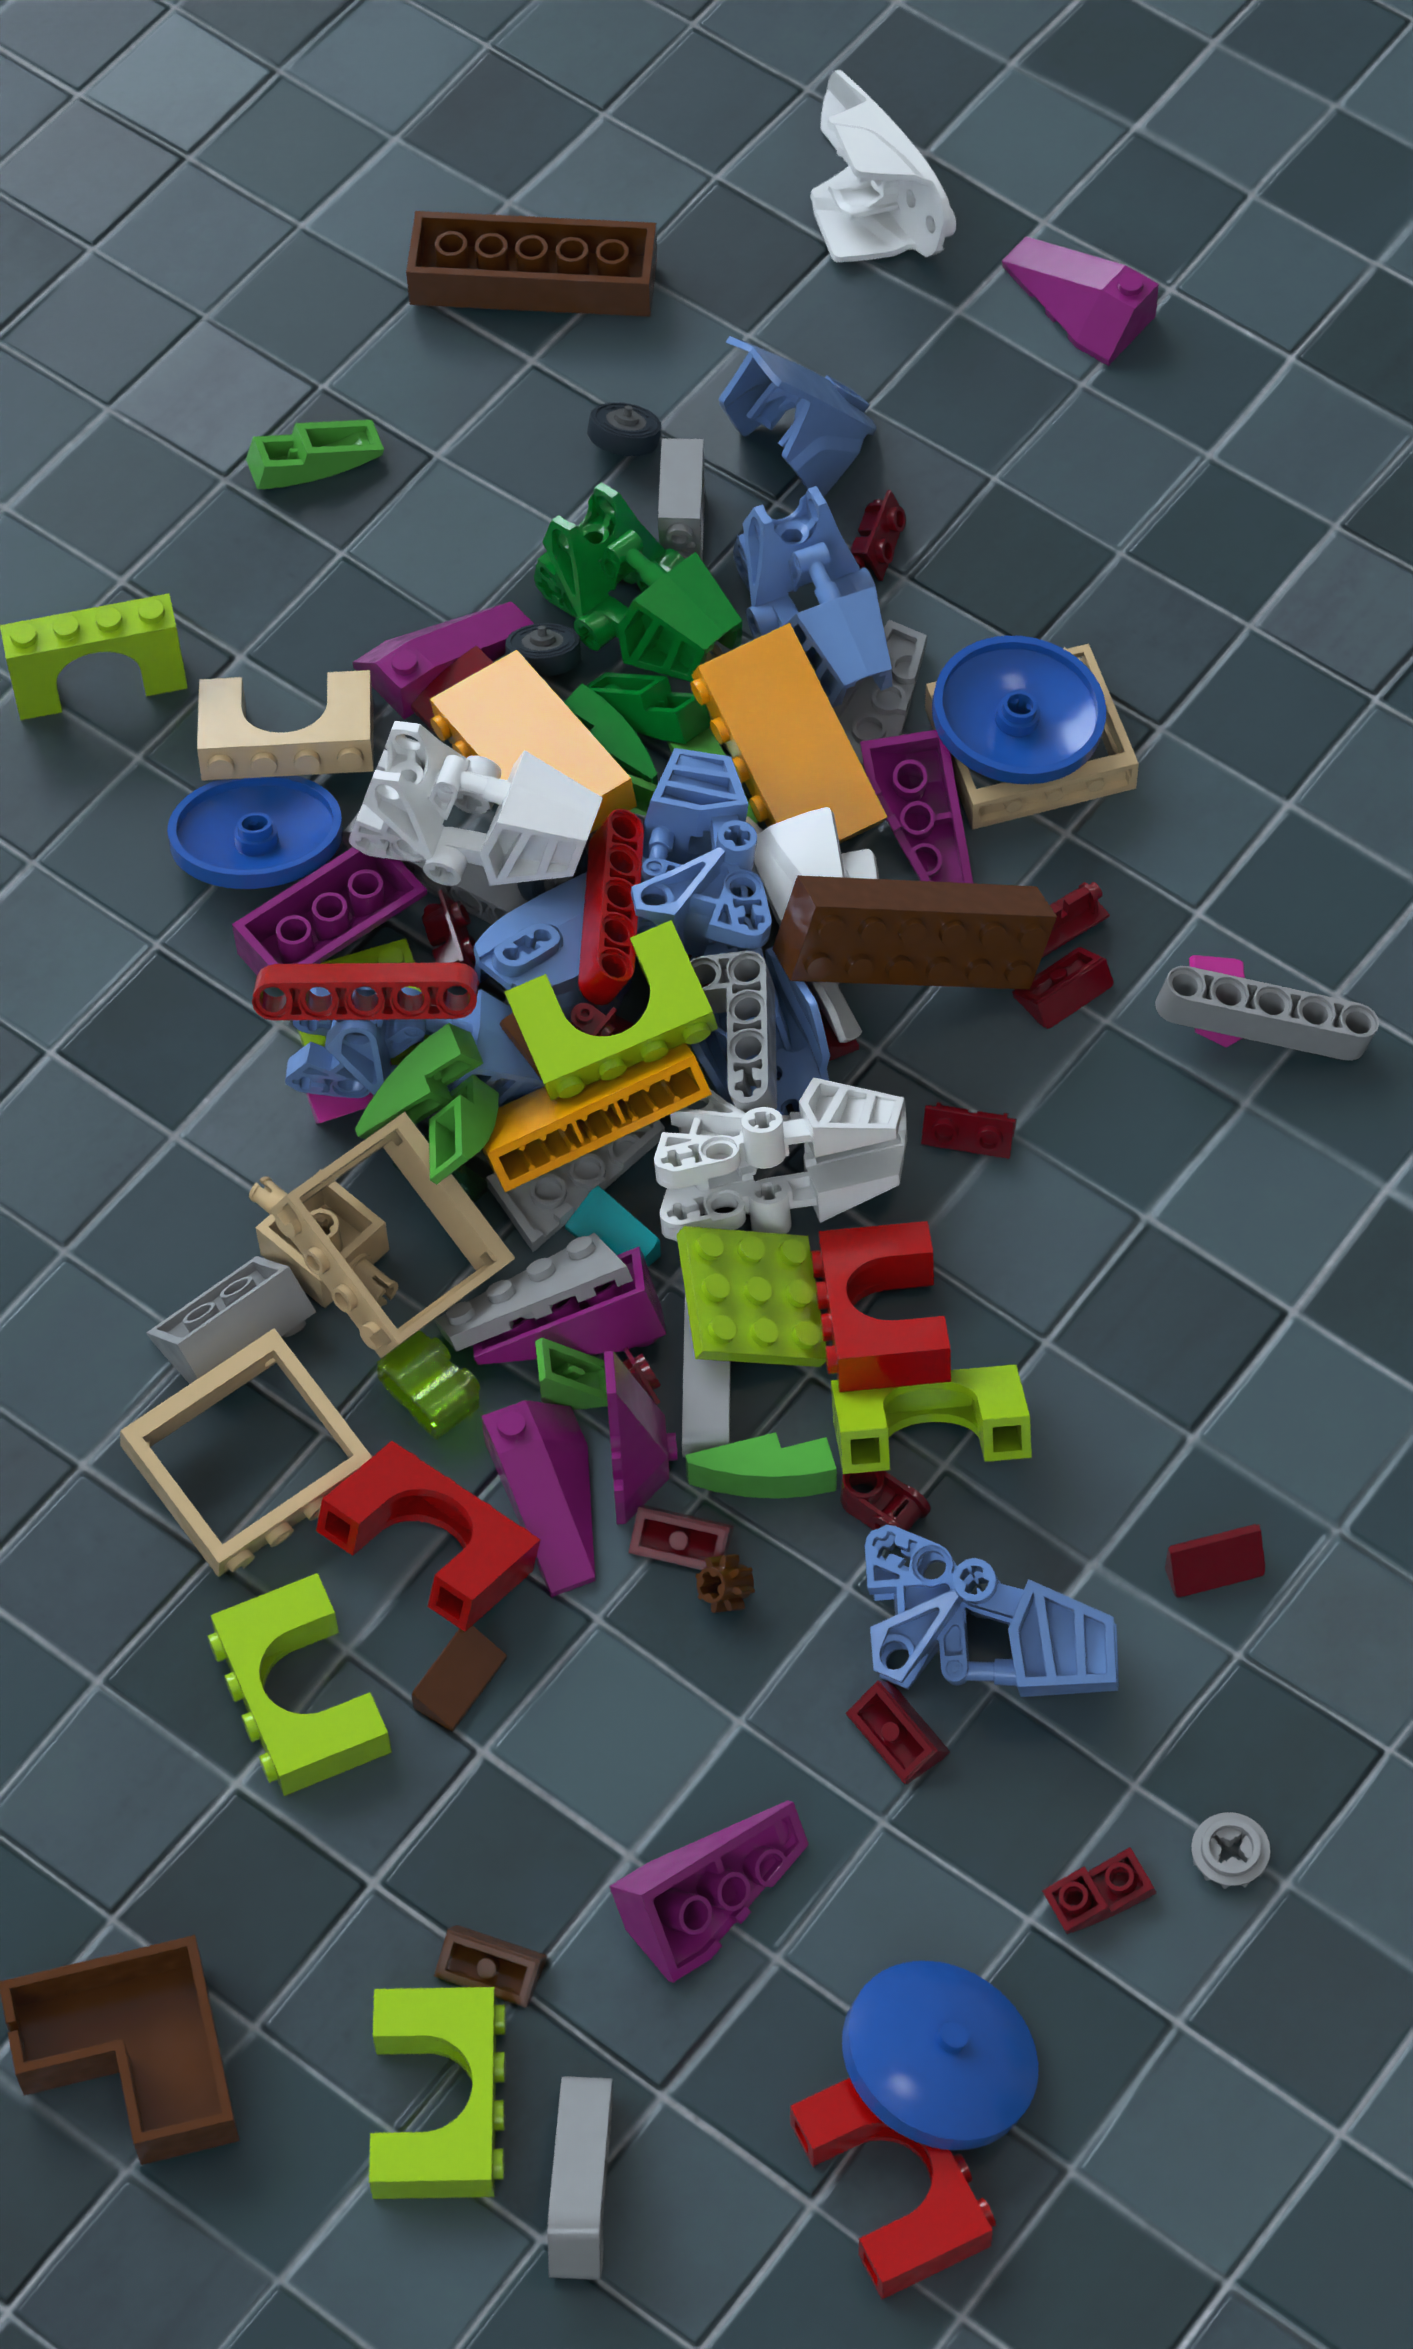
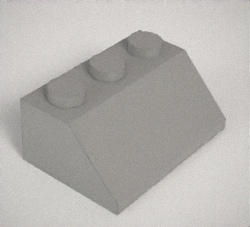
(232, 1316)

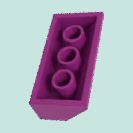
(326, 911)

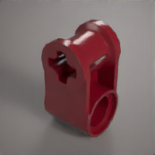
(887, 1503)

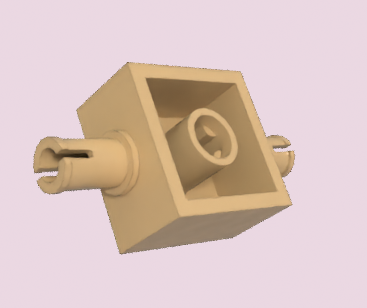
(347, 1223)

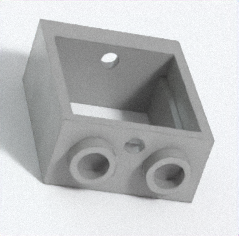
(682, 496)

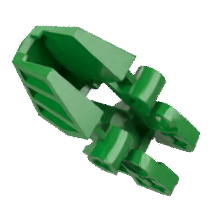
(679, 604)

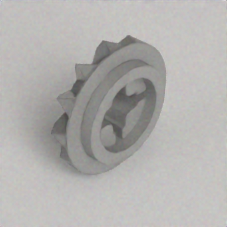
(1226, 1830)

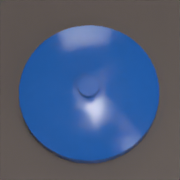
(1019, 709)
(255, 831)
(940, 2055)

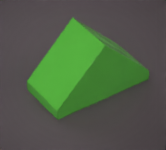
(570, 1376)

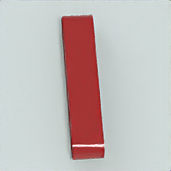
(609, 912)
(348, 1004)

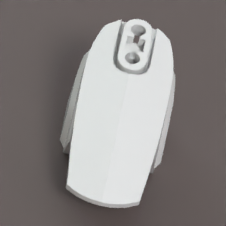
(888, 191)
(810, 848)

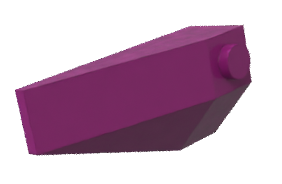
(1091, 297)
(410, 662)
(921, 803)
(606, 1322)
(637, 1440)
(548, 1484)
(695, 1894)

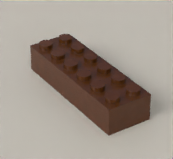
(532, 263)
(913, 932)

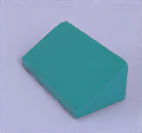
(613, 1225)

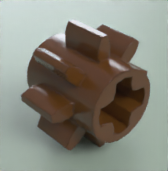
(725, 1583)

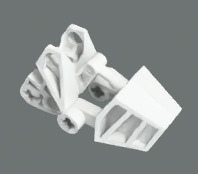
(532, 837)
(850, 1146)

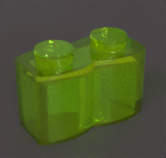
(429, 1384)

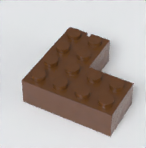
(135, 2017)

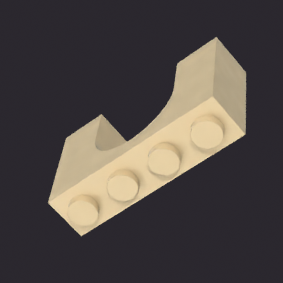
(333, 744)

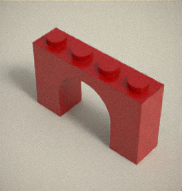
(871, 1350)
(403, 1488)
(932, 2237)

